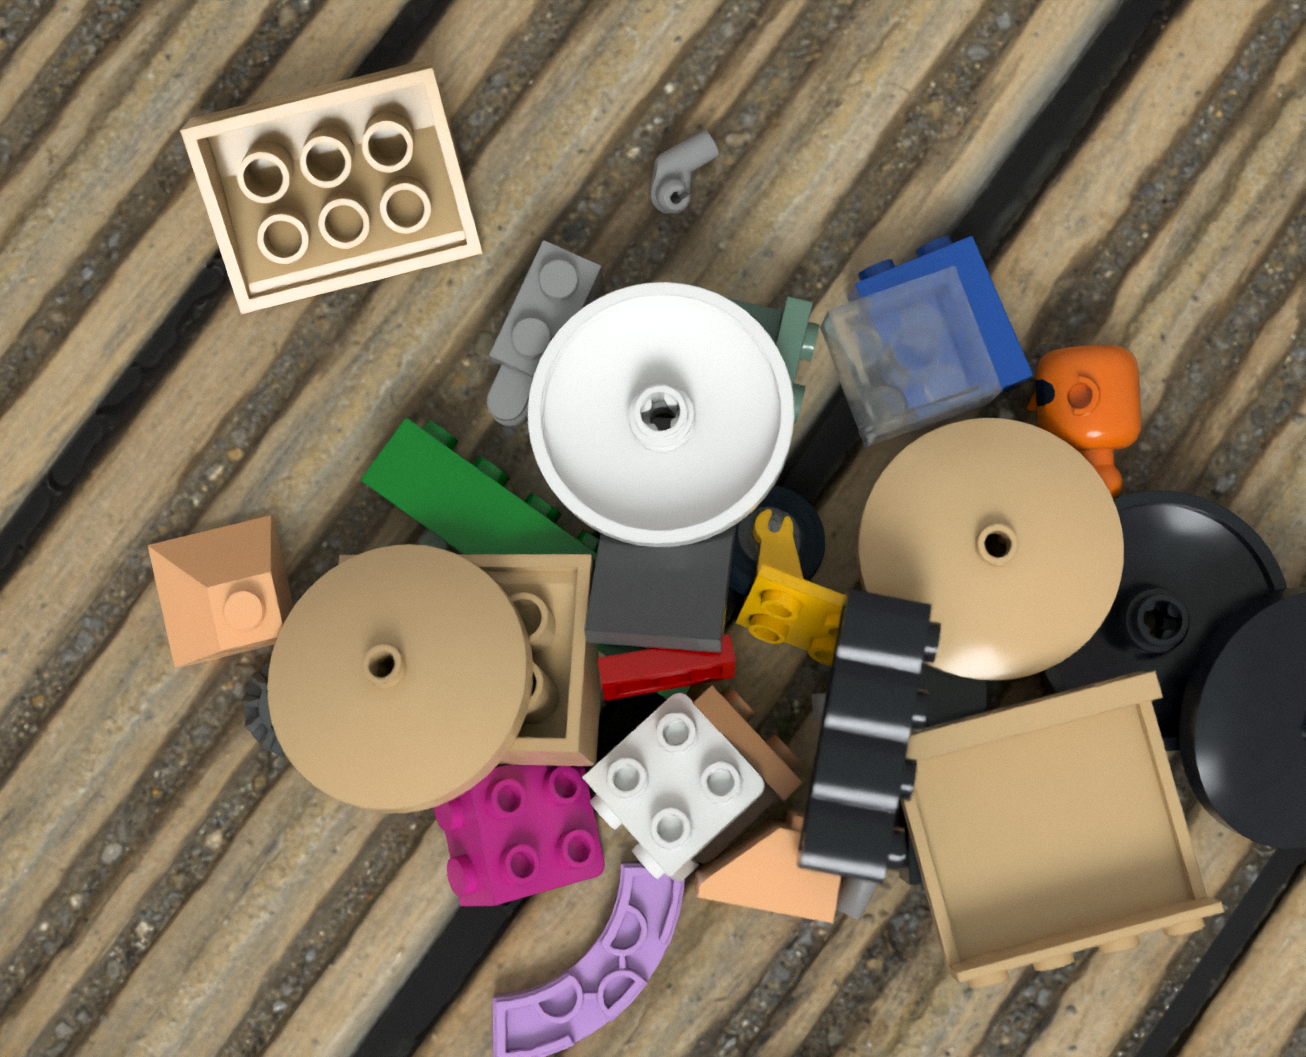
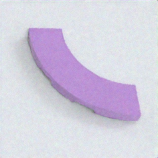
(601, 981)

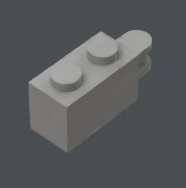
(550, 295)

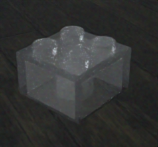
(910, 356)

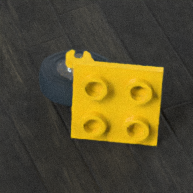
(773, 565)

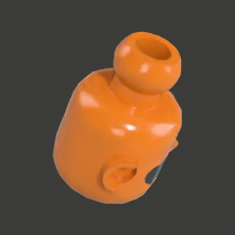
(1091, 403)

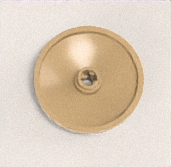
(1043, 500)
(443, 709)

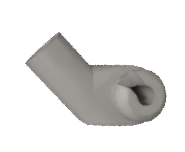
(674, 170)

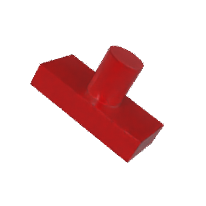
(663, 669)

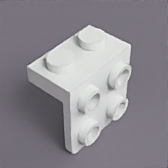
(673, 787)

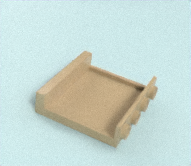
(1052, 831)

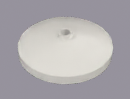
(647, 356)

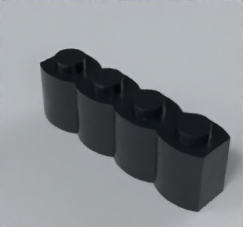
(865, 737)

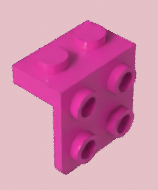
(520, 834)

